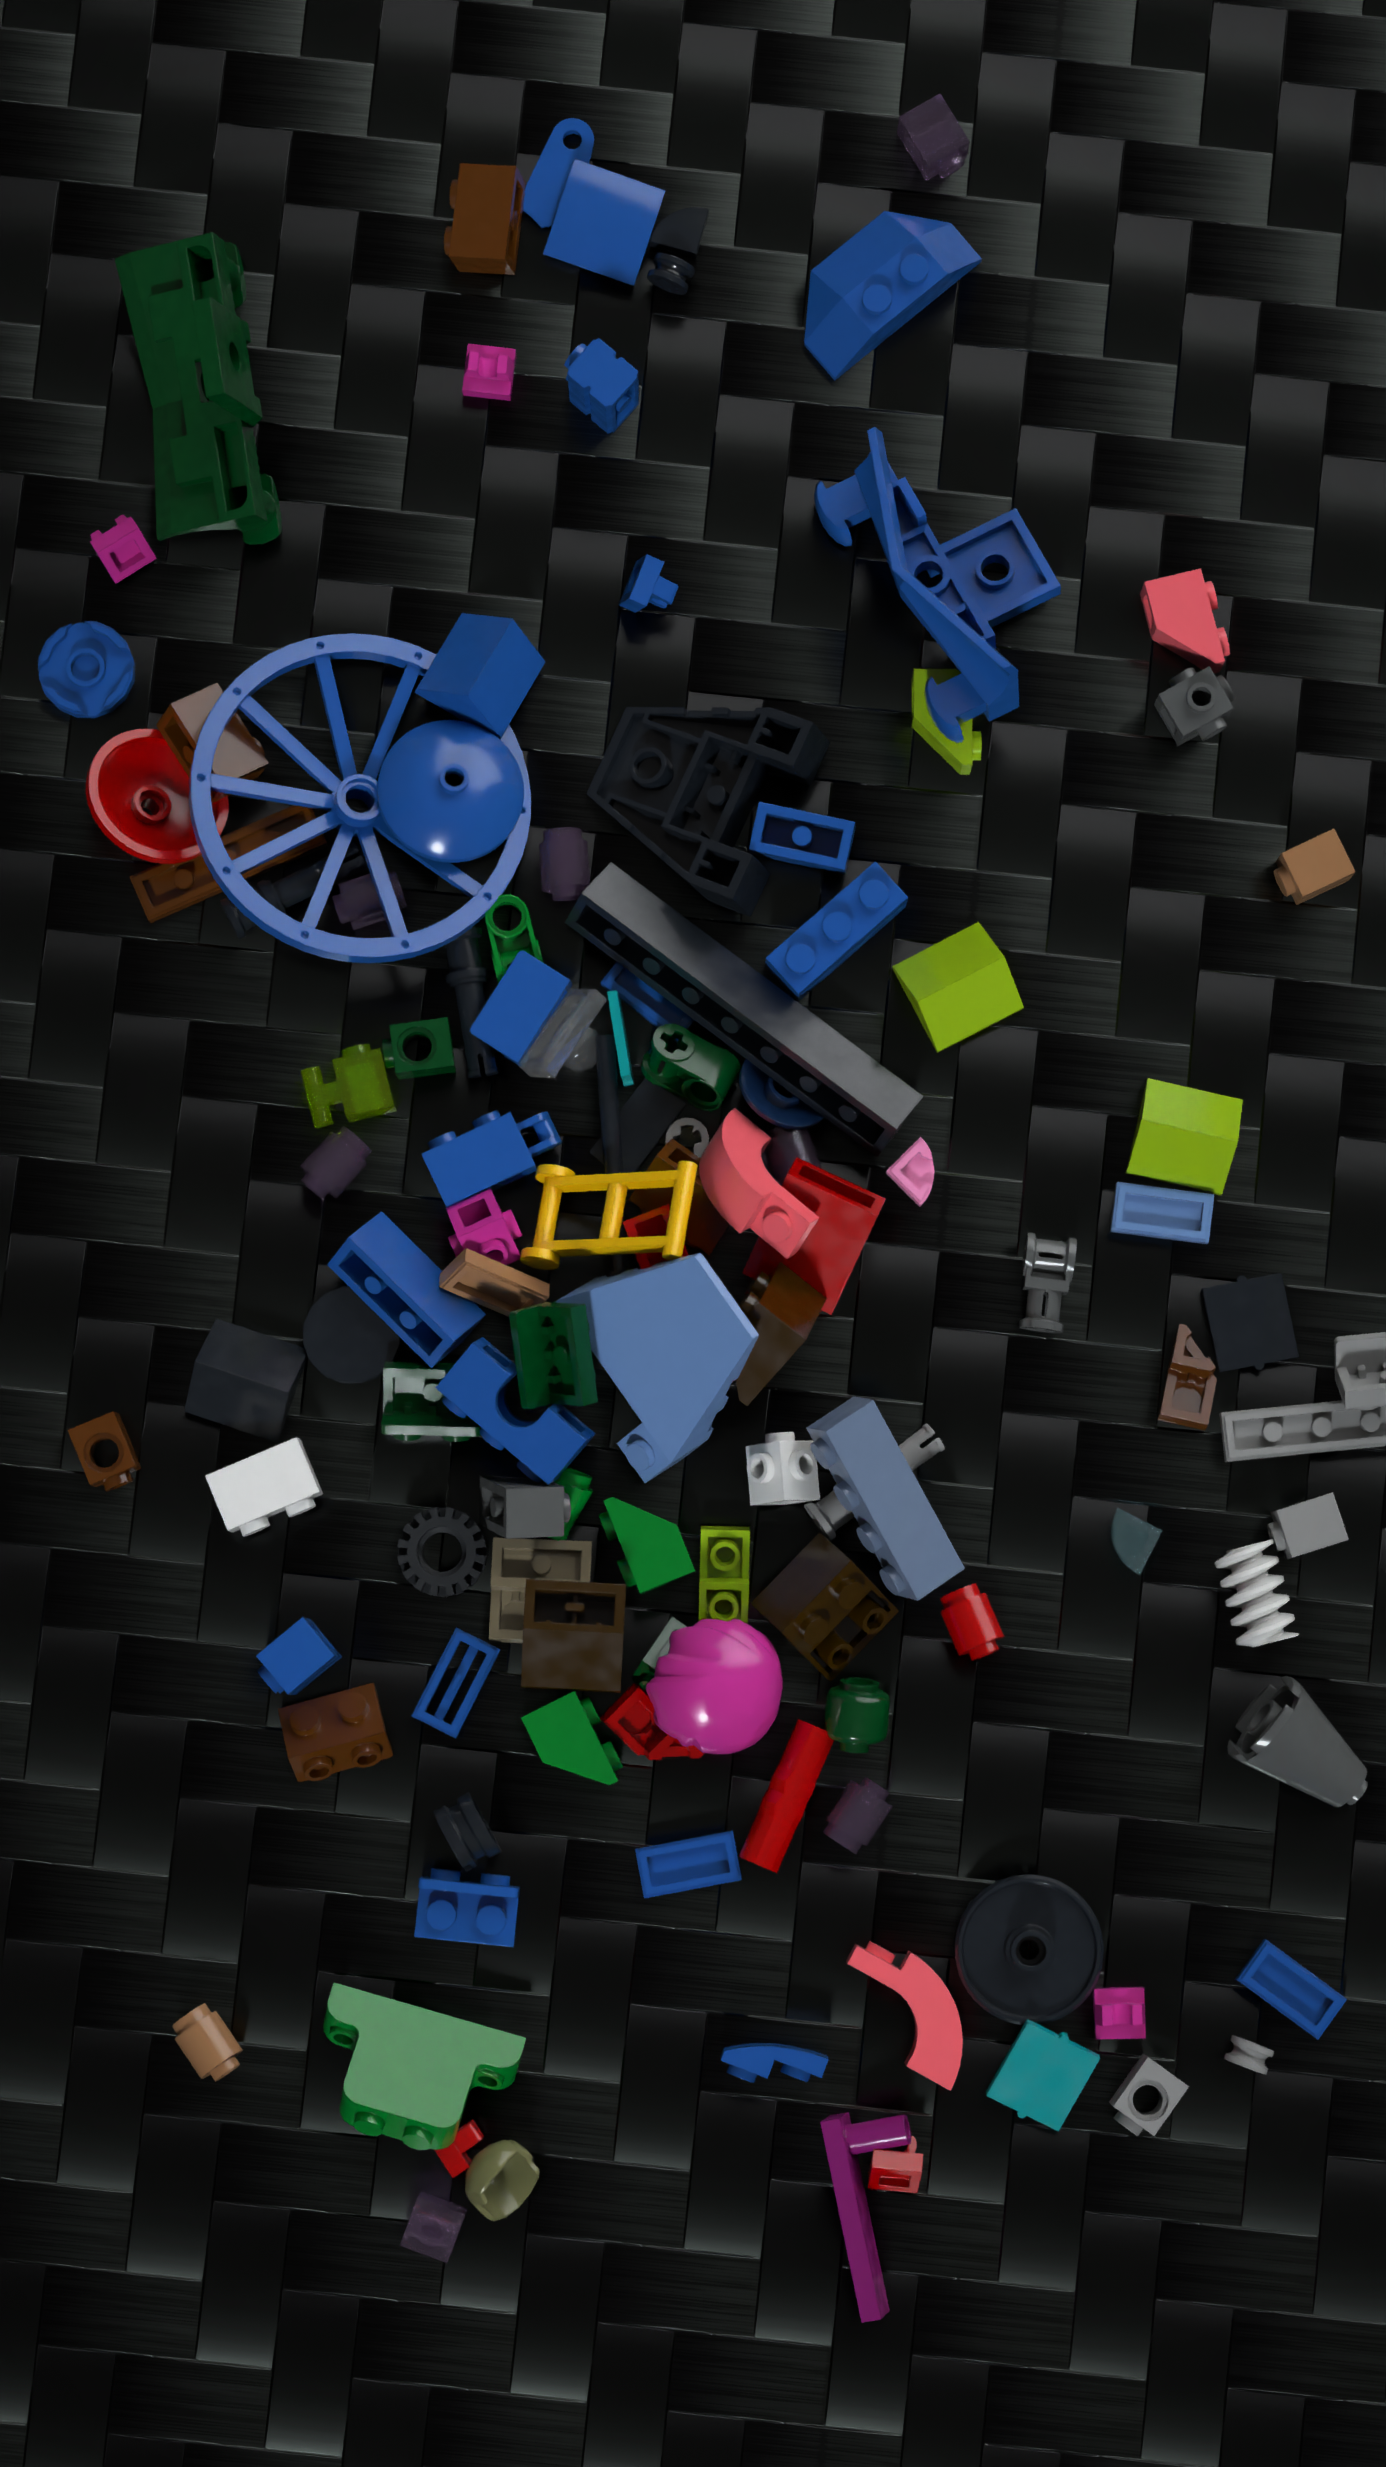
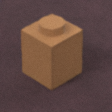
(1313, 867)

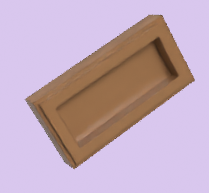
(492, 1283)

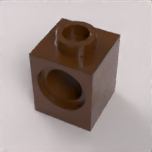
(92, 1433)

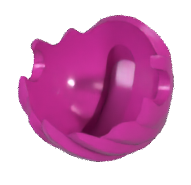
(717, 1686)

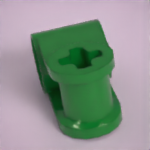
(508, 943)

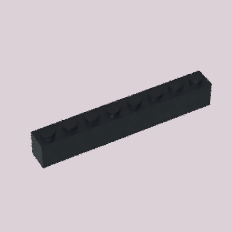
(743, 1009)

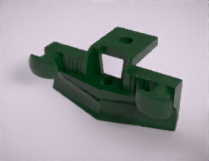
(199, 388)

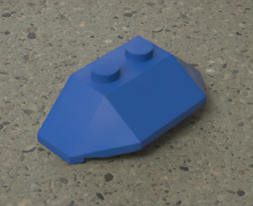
(880, 284)

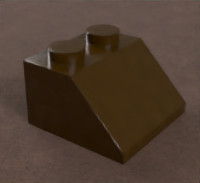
(783, 1314)

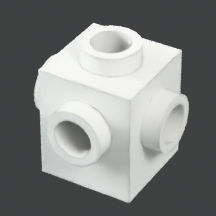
(782, 1471)

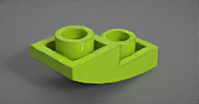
(724, 1573)

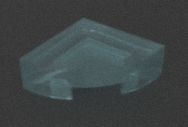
(1133, 1539)

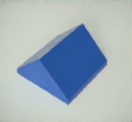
(482, 671)

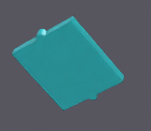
(620, 1038)
(1042, 2075)

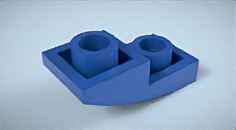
(756, 2059)

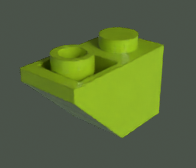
(958, 755)

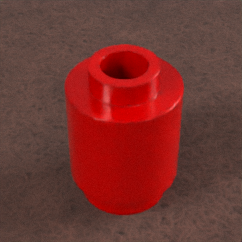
(971, 1622)

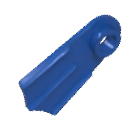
(553, 168)

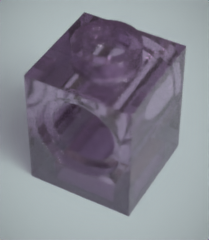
(933, 138)
(433, 2227)

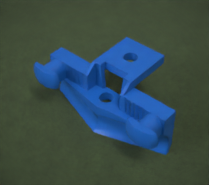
(964, 603)

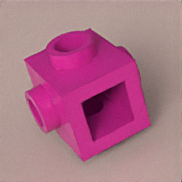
(491, 1235)

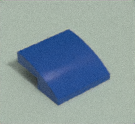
(604, 222)

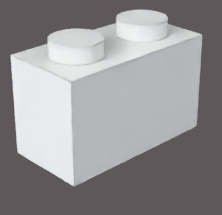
(265, 1486)

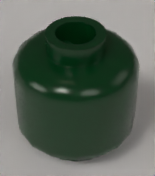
(857, 1714)

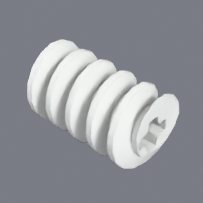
(1255, 1595)

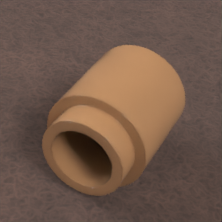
(207, 2043)

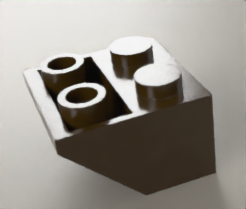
(825, 1606)
(573, 1635)

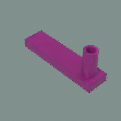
(843, 2145)

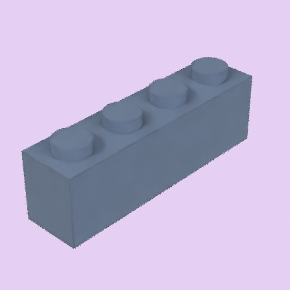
(884, 1498)

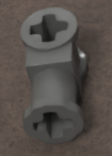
(1047, 1278)

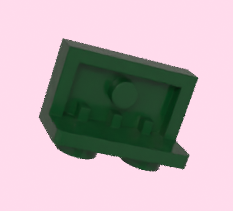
(553, 1355)
(416, 1407)

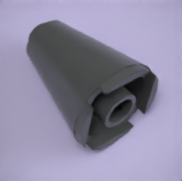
(1298, 1745)

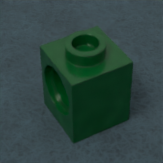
(441, 1058)

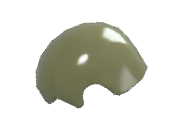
(500, 2179)

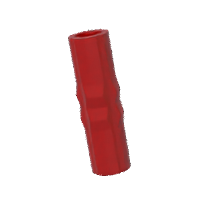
(787, 1796)

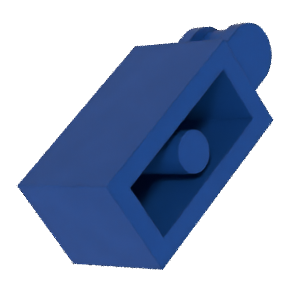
(487, 1155)

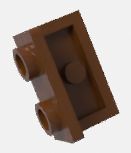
(335, 1733)

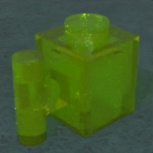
(360, 1086)

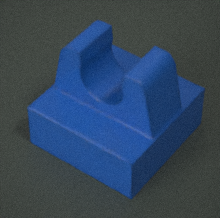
(647, 586)

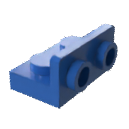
(466, 1909)

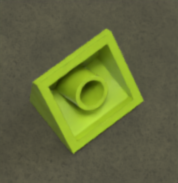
(959, 986)
(1185, 1136)

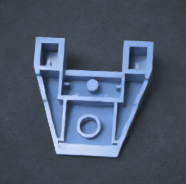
(672, 1351)

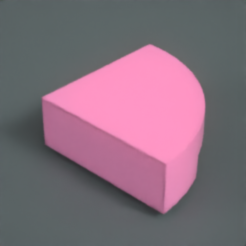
(914, 1172)

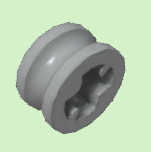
(674, 1132)
(1249, 2054)

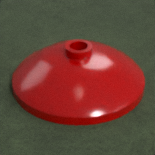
(144, 772)

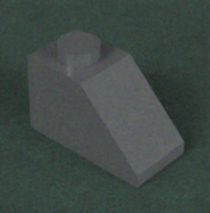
(523, 1507)

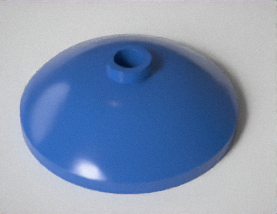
(444, 819)

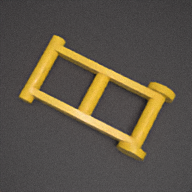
(557, 1179)

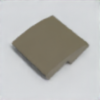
(525, 1559)

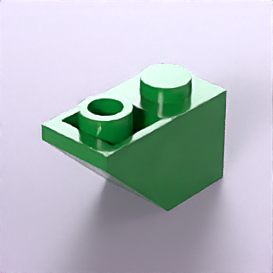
(650, 1545)
(568, 1740)

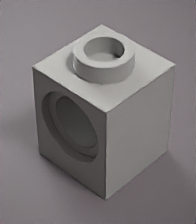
(1307, 1526)
(1169, 2090)

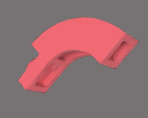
(746, 1191)
(938, 2027)

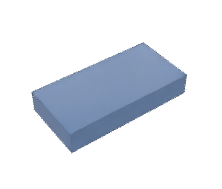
(1162, 1213)

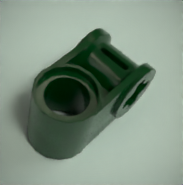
(692, 1070)

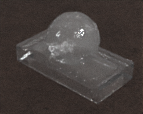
(567, 1036)

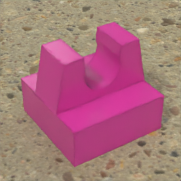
(489, 372)
(122, 548)
(1119, 2013)

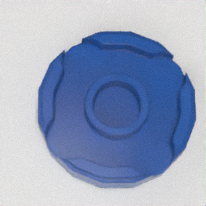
(86, 669)

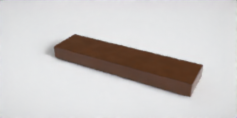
(176, 886)

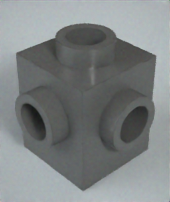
(1186, 718)

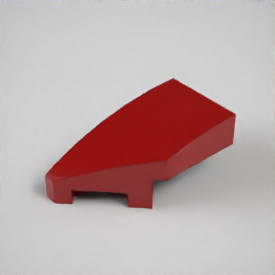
(634, 1724)

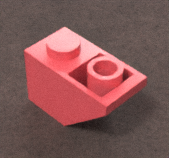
(1183, 619)

